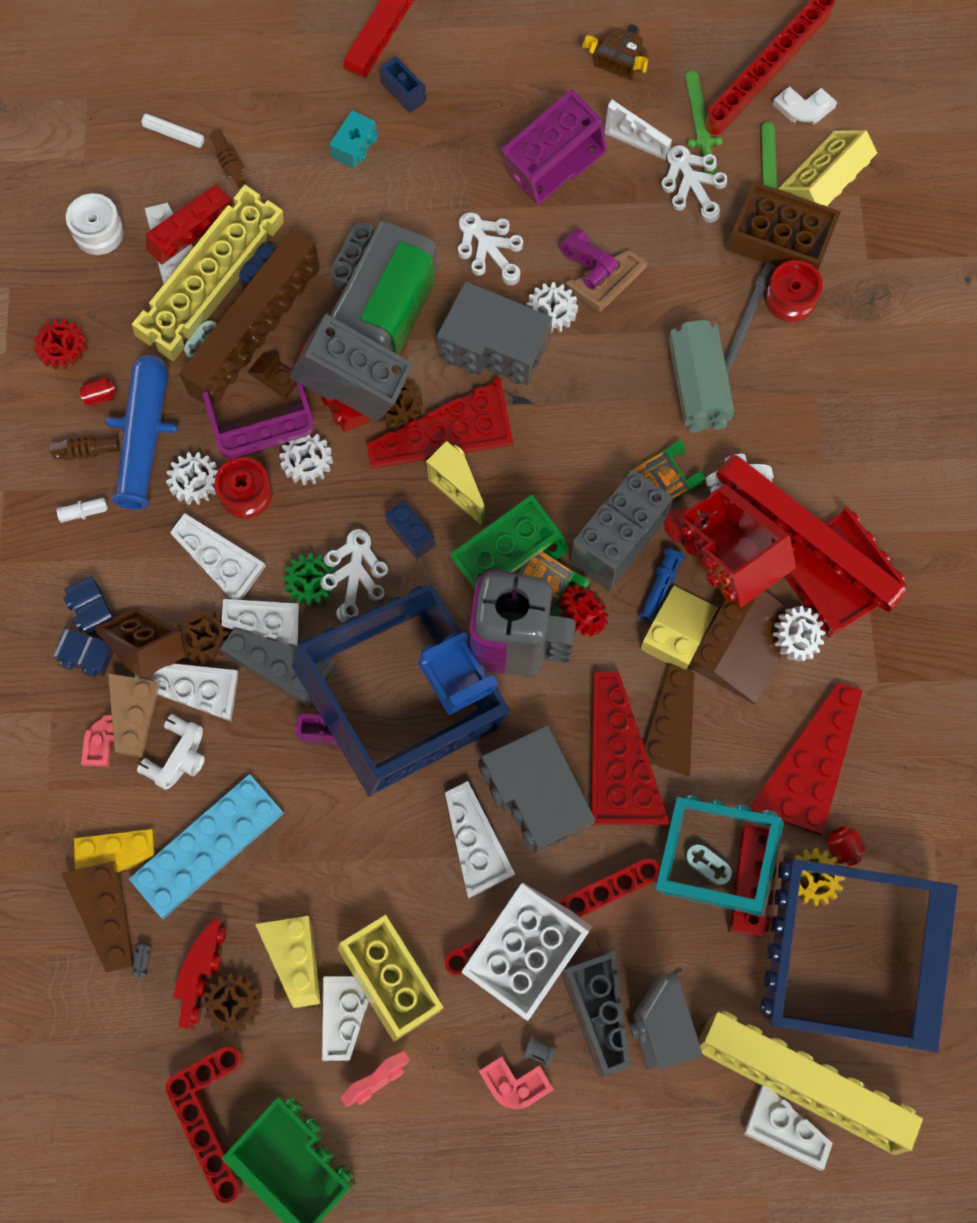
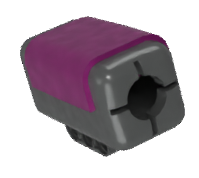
(513, 625)

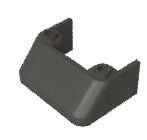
(665, 1025)

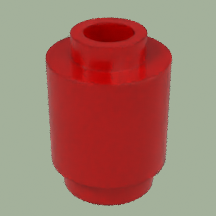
(98, 392)

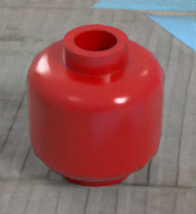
(846, 845)

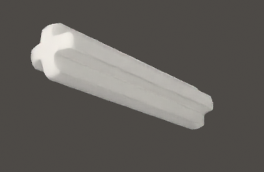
(173, 130)

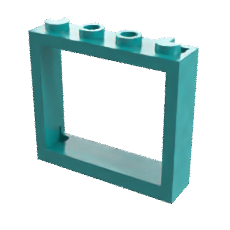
(711, 897)

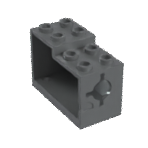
(493, 335)
(350, 369)
(620, 530)
(538, 788)

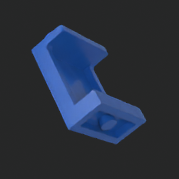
(455, 673)

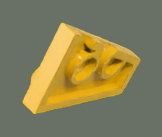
(124, 848)

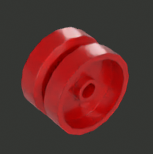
(794, 290)
(243, 487)

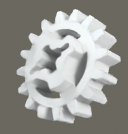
(564, 305)
(309, 468)
(187, 470)
(799, 633)

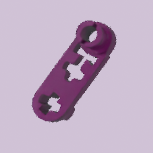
(577, 248)

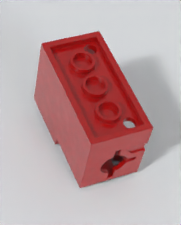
(737, 545)

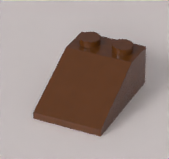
(142, 641)

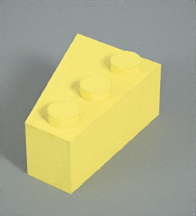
(294, 957)

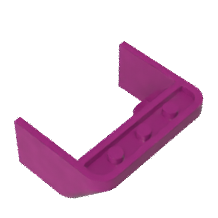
(262, 435)

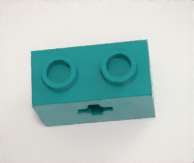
(353, 139)

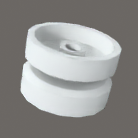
(95, 224)

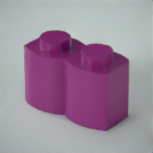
(313, 730)

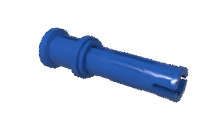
(664, 575)

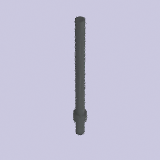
(760, 286)

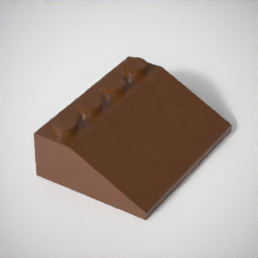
(782, 227)
(741, 646)

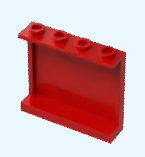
(827, 592)

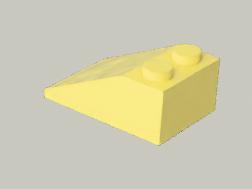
(452, 476)
(678, 628)

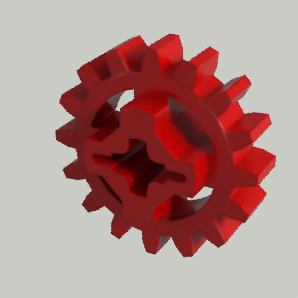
(52, 353)
(584, 610)

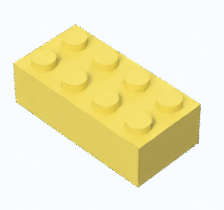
(389, 978)

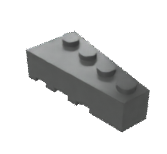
(271, 663)
(599, 1010)

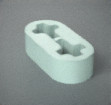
(198, 337)
(704, 870)

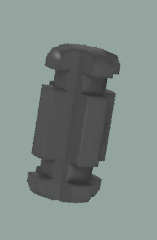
(141, 960)

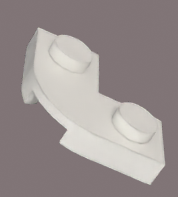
(796, 108)

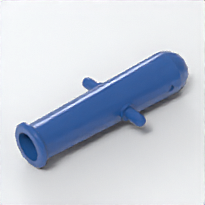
(140, 430)

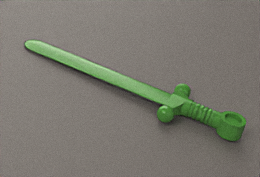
(704, 139)
(769, 154)

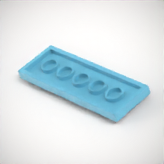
(206, 846)

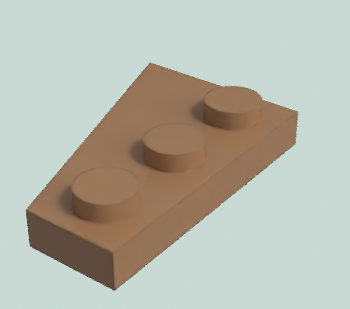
(610, 287)
(132, 712)

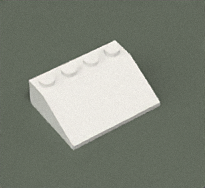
(526, 950)

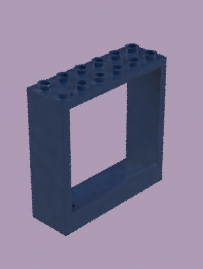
(374, 778)
(933, 973)

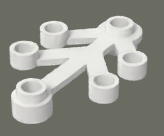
(693, 179)
(489, 245)
(355, 572)

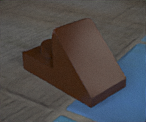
(273, 375)

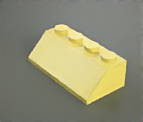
(831, 166)

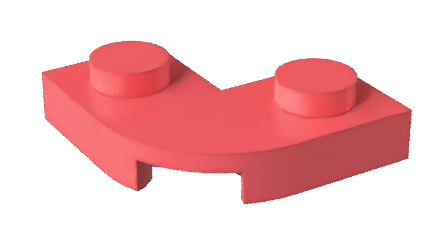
(98, 743)
(388, 1071)
(513, 1092)

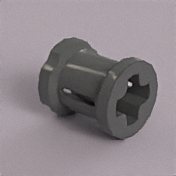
(540, 1052)

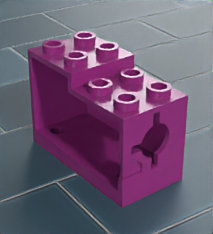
(555, 147)

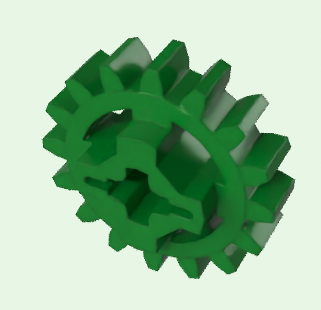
(300, 579)

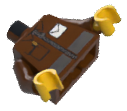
(619, 51)

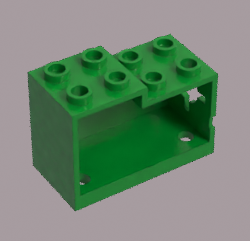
(510, 542)
(286, 1165)

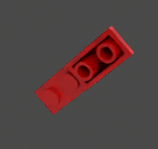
(200, 961)

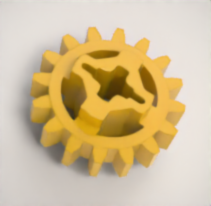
(825, 881)

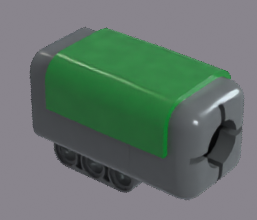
(384, 281)

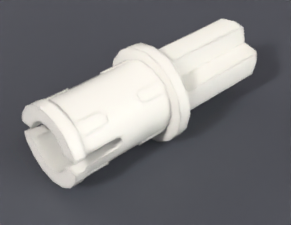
(81, 510)

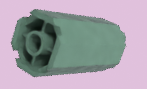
(701, 376)

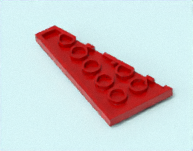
(469, 422)
(621, 772)
(809, 773)

